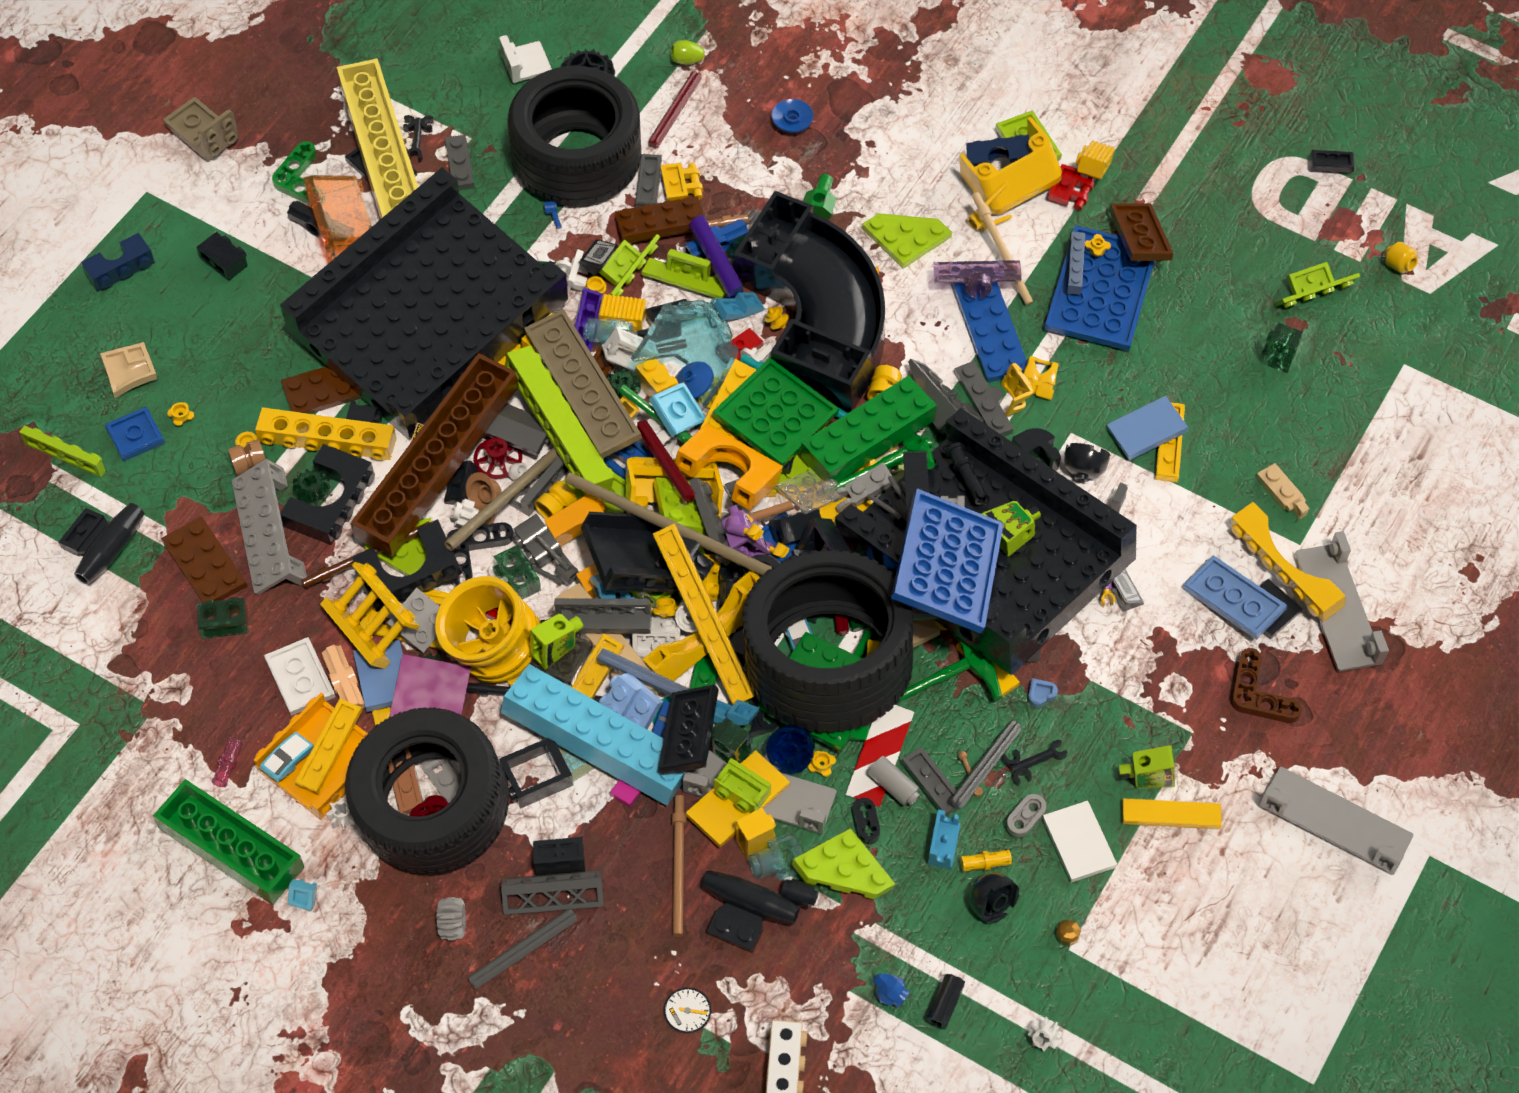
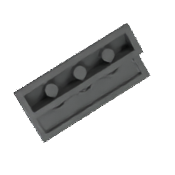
(518, 429)

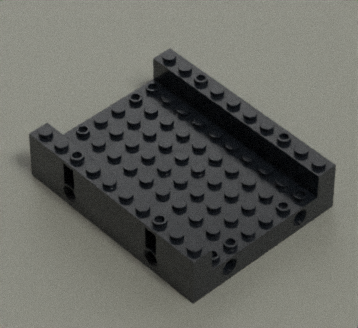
(420, 301)
(1047, 580)

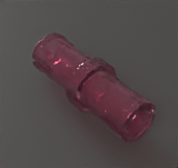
(227, 762)

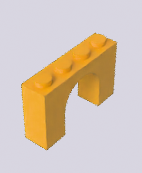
(713, 445)
(567, 525)

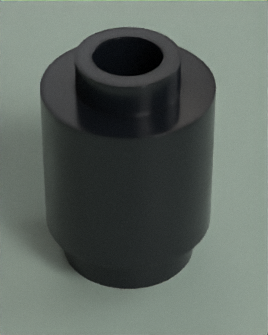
(800, 893)

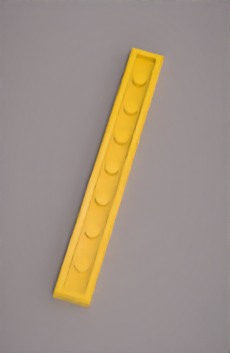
(703, 614)

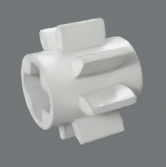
(463, 512)
(340, 814)
(1045, 1034)

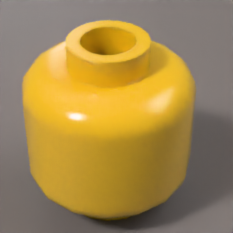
(1401, 257)

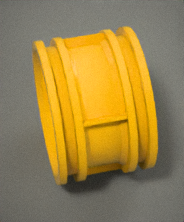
(504, 646)

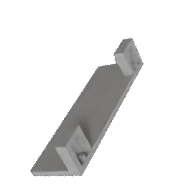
(263, 527)
(1348, 630)
(800, 804)
(1337, 820)

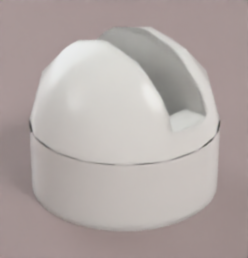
(515, 469)

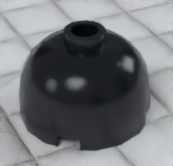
(1085, 461)
(992, 896)

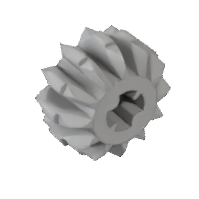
(451, 918)

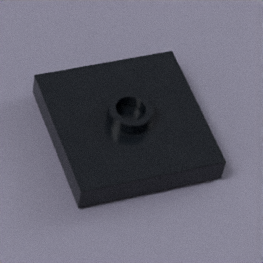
(1292, 611)

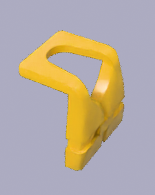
(1015, 383)
(1041, 383)

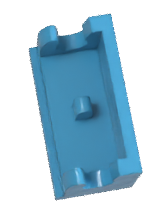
(944, 840)

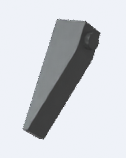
(941, 394)

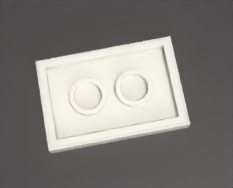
(298, 675)
(1079, 841)

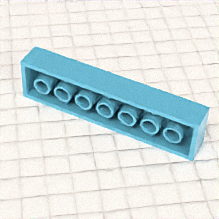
(591, 732)

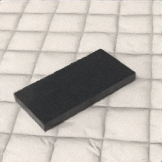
(688, 729)

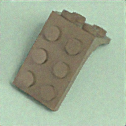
(202, 128)

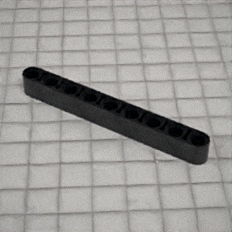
(916, 478)

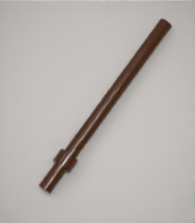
(325, 573)

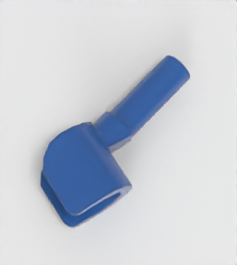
(551, 208)

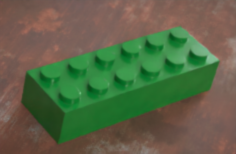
(869, 430)
(229, 841)

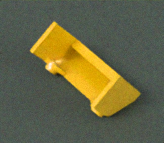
(1023, 177)
(643, 471)

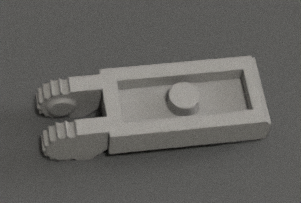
(871, 483)

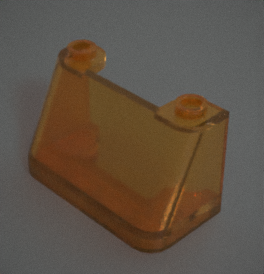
(337, 210)

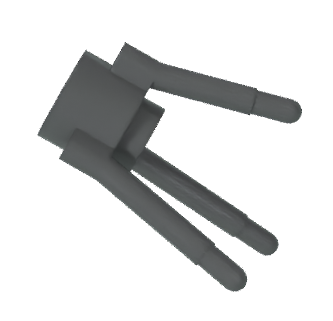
(901, 504)
(565, 570)

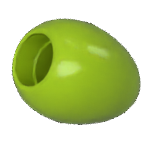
(686, 52)

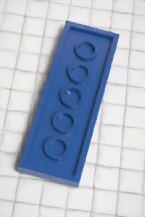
(990, 331)

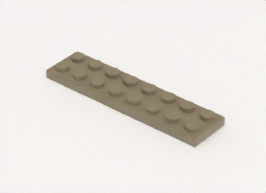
(583, 383)

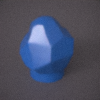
(890, 989)

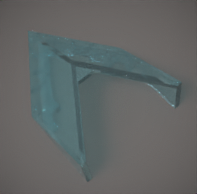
(691, 334)

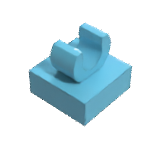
(302, 894)

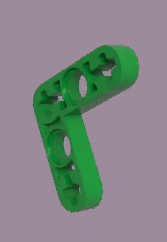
(293, 175)

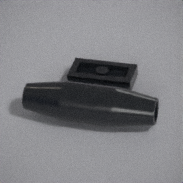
(100, 539)
(744, 909)

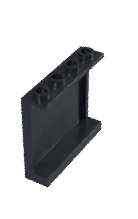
(626, 553)

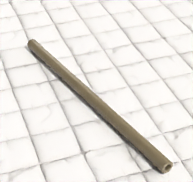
(503, 498)
(663, 522)

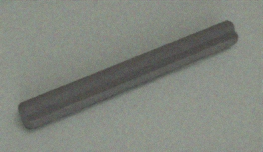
(985, 764)
(522, 948)

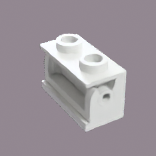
(621, 347)

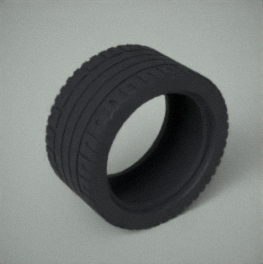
(827, 696)

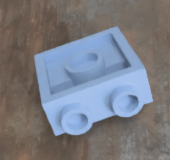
(632, 699)

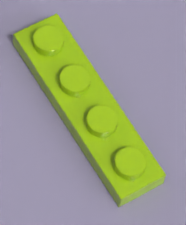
(58, 449)

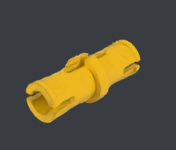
(985, 860)

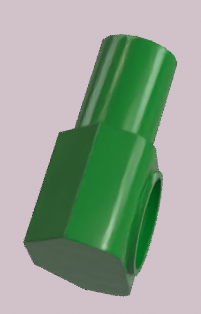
(821, 198)

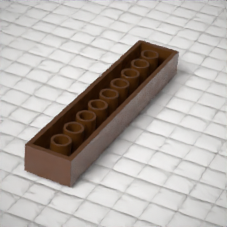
(434, 455)

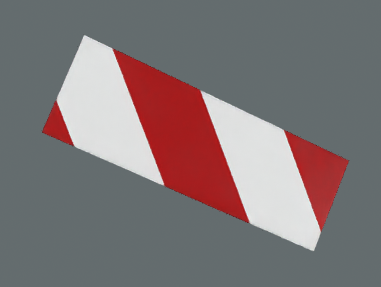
(883, 739)

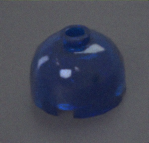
(790, 748)

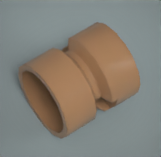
(246, 457)

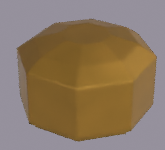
(1068, 932)

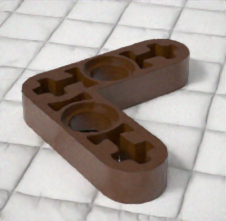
(1254, 697)

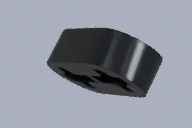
(861, 822)

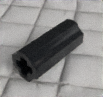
(945, 1001)

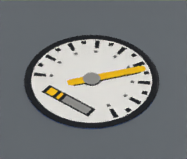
(687, 1010)

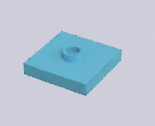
(677, 409)

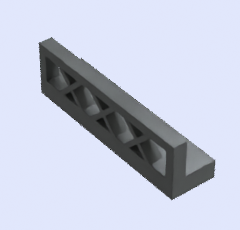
(545, 480)
(604, 617)
(551, 883)

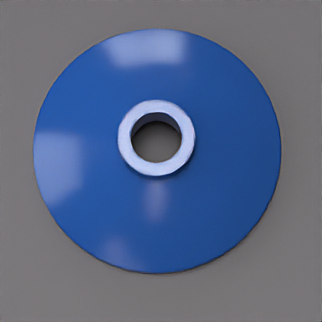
(792, 115)
(697, 377)

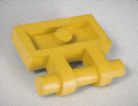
(674, 181)

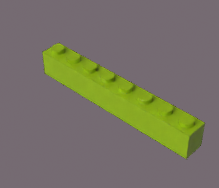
(557, 418)

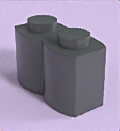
(526, 538)

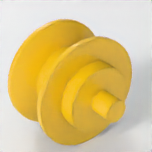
(776, 317)

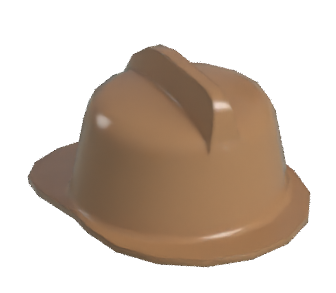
(482, 491)

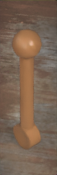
(963, 756)

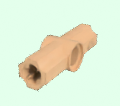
(342, 676)

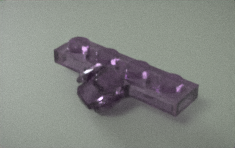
(977, 274)

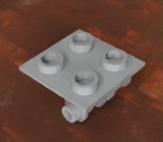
(425, 615)

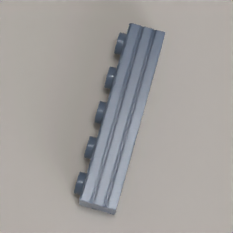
(1076, 263)

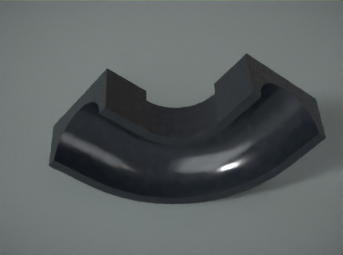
(826, 287)

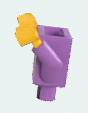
(747, 537)

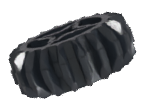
(590, 59)

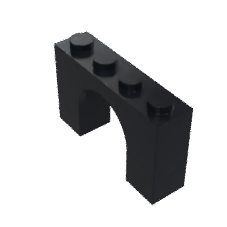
(327, 521)
(438, 566)

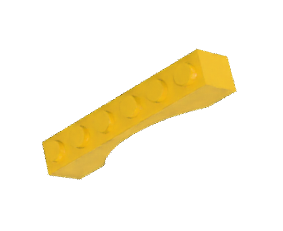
(1319, 594)
(677, 657)

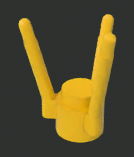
(974, 219)

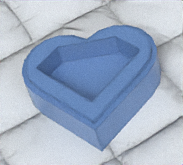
(1041, 692)

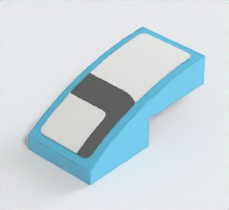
(285, 756)

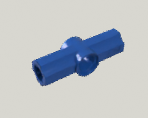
(724, 236)

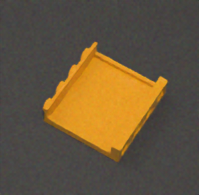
(310, 725)

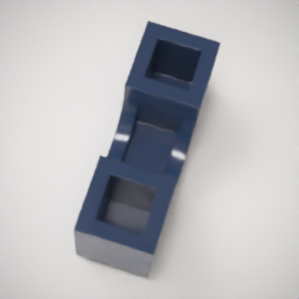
(989, 150)
(104, 272)

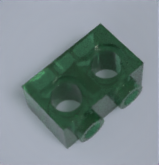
(1281, 347)
(520, 572)
(223, 623)
(730, 741)

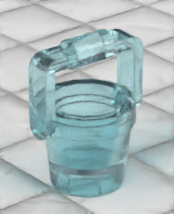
(600, 329)
(770, 859)

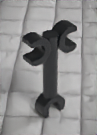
(417, 125)
(1021, 767)

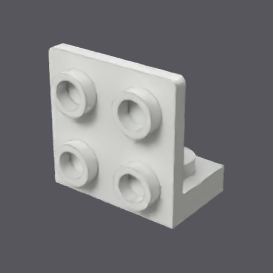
(523, 61)
(662, 632)

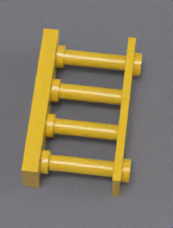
(350, 623)

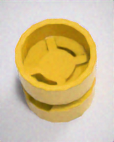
(883, 378)
(557, 498)

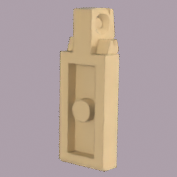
(1283, 490)

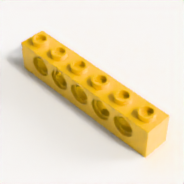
(317, 426)

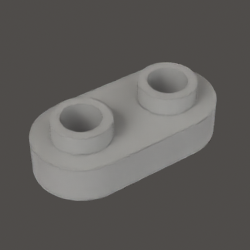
(1024, 816)

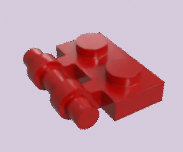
(1065, 189)

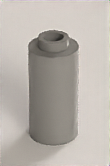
(894, 781)

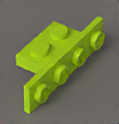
(623, 262)
(686, 272)
(1311, 281)

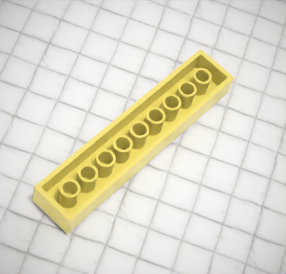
(377, 133)

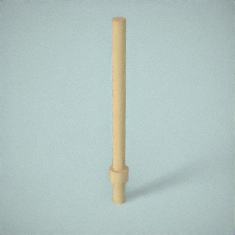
(985, 214)

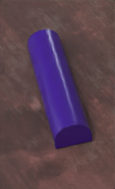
(715, 254)
(588, 308)

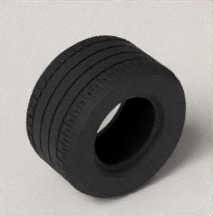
(574, 100)
(457, 831)

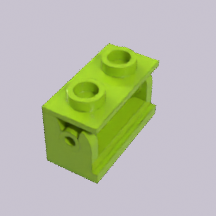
(742, 787)

